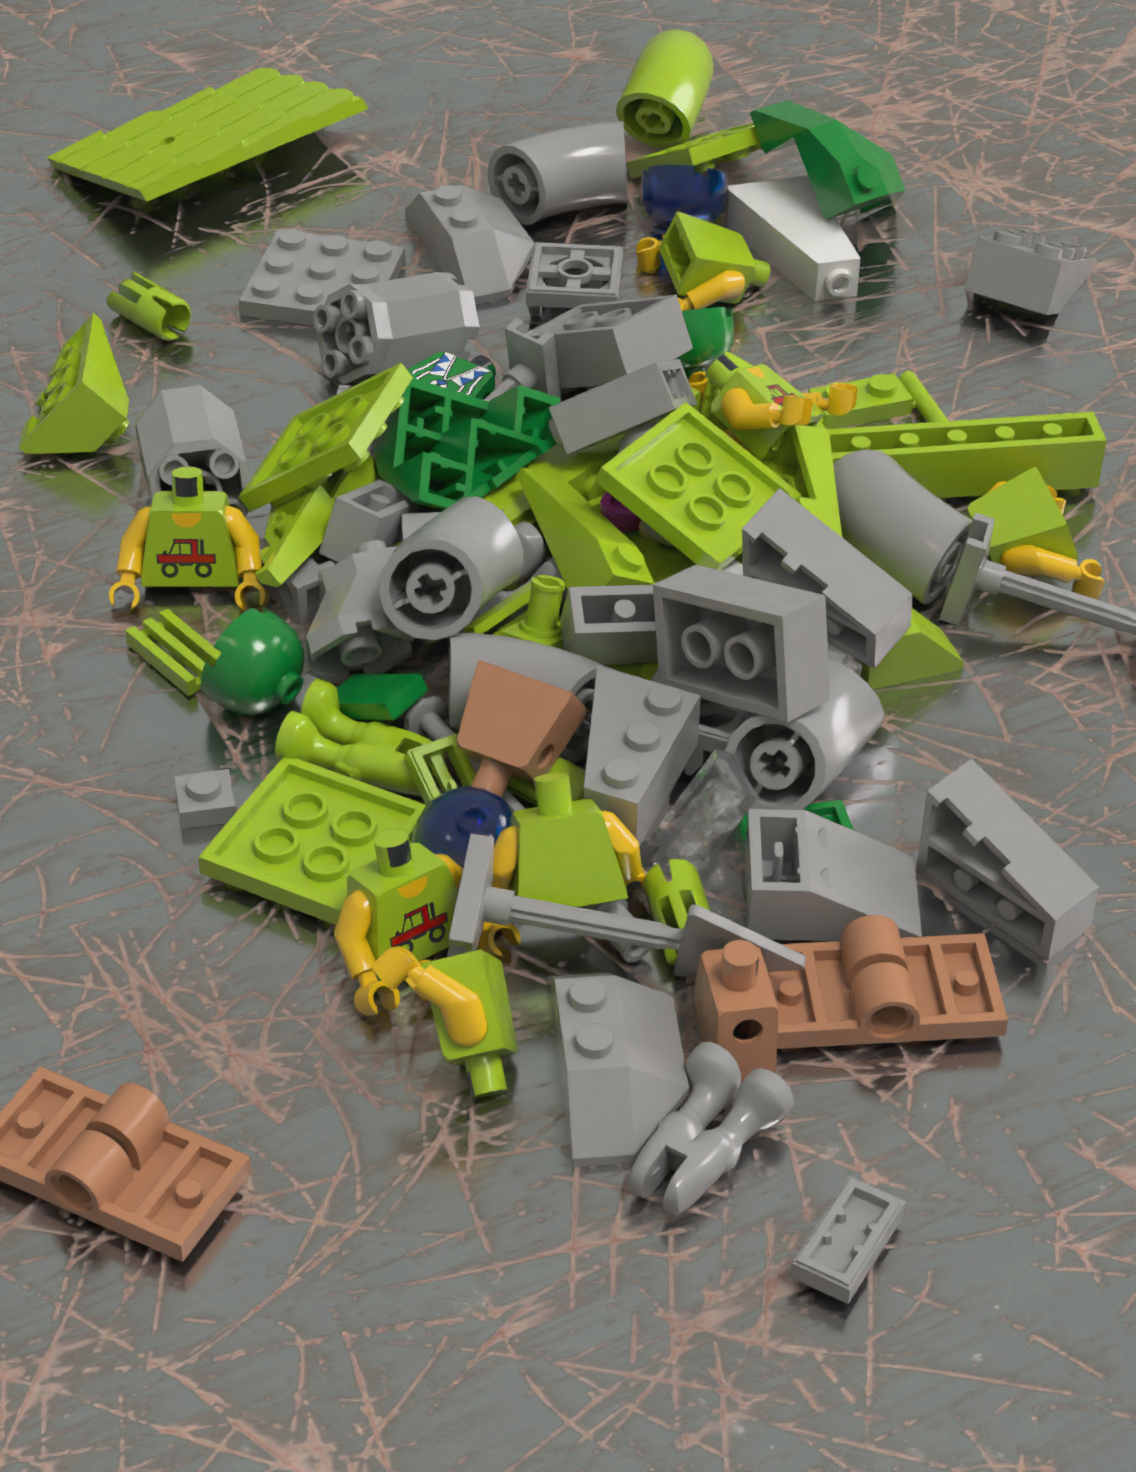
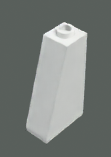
(789, 232)

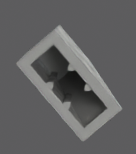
(620, 405)

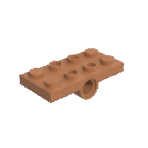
(888, 989)
(117, 1161)

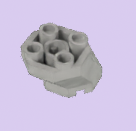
(393, 322)
(192, 430)
(351, 622)

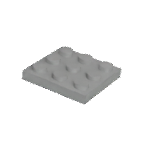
(307, 267)

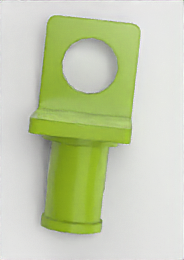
(542, 614)

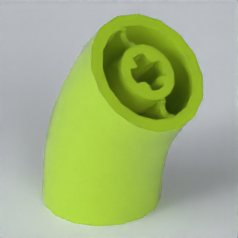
(666, 89)

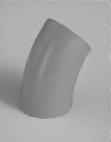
(561, 171)
(898, 522)
(450, 569)
(526, 658)
(802, 757)

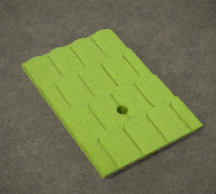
(206, 133)

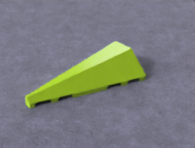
(807, 465)
(302, 520)

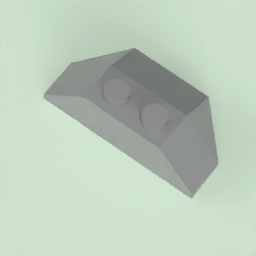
(472, 238)
(615, 1064)

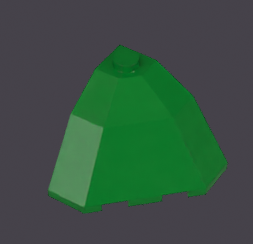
(840, 163)
(459, 445)

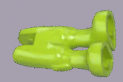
(349, 747)

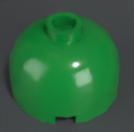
(710, 335)
(256, 665)

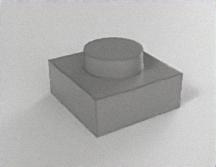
(204, 798)

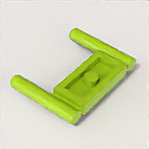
(882, 399)

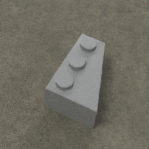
(795, 549)
(638, 745)
(1002, 863)

